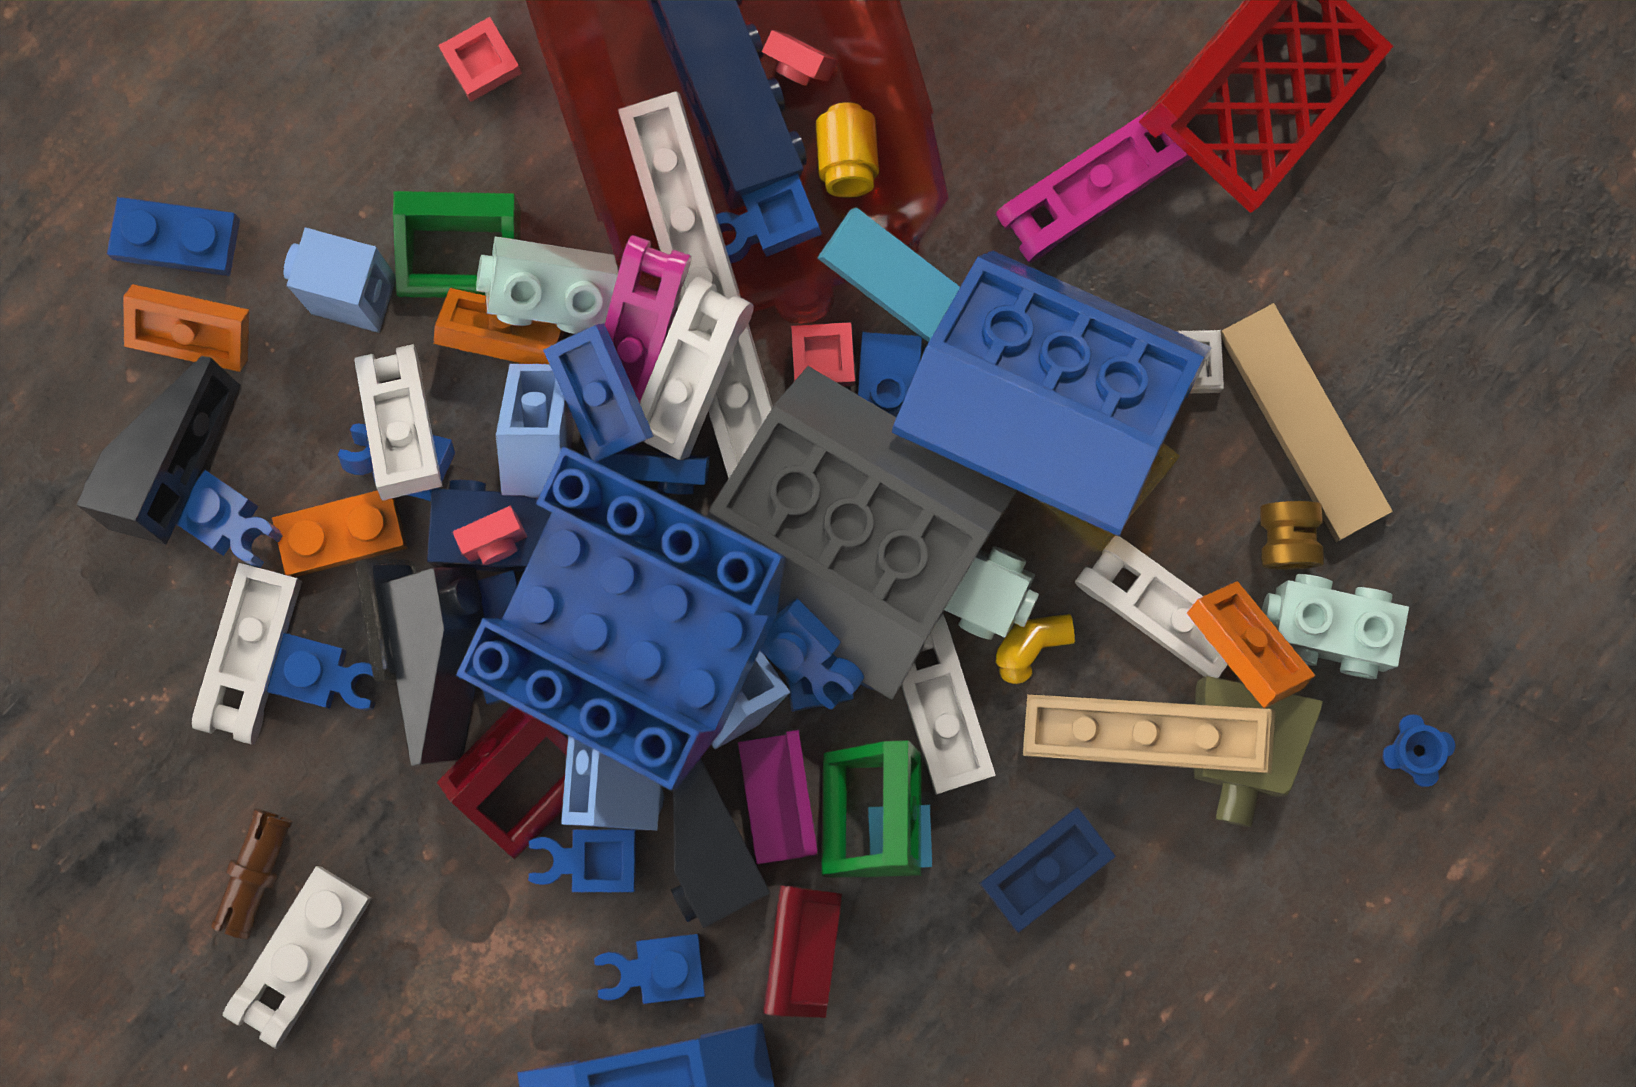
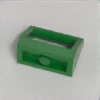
(446, 213)
(900, 811)

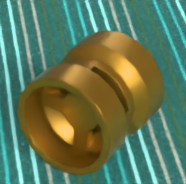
(1292, 535)

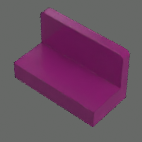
(777, 798)

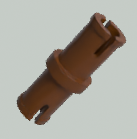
(251, 874)

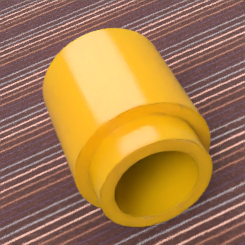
(847, 150)

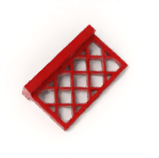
(1224, 56)

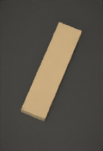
(1305, 422)
(1149, 733)

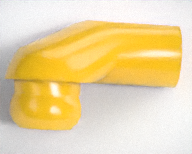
(1025, 643)

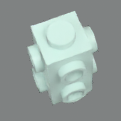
(547, 284)
(994, 594)
(1338, 626)

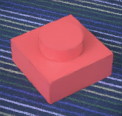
(480, 59)
(797, 59)
(826, 350)
(491, 537)

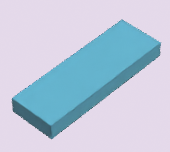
(889, 273)

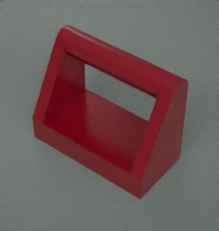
(490, 763)
(802, 953)

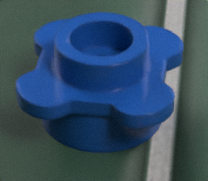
(1436, 748)

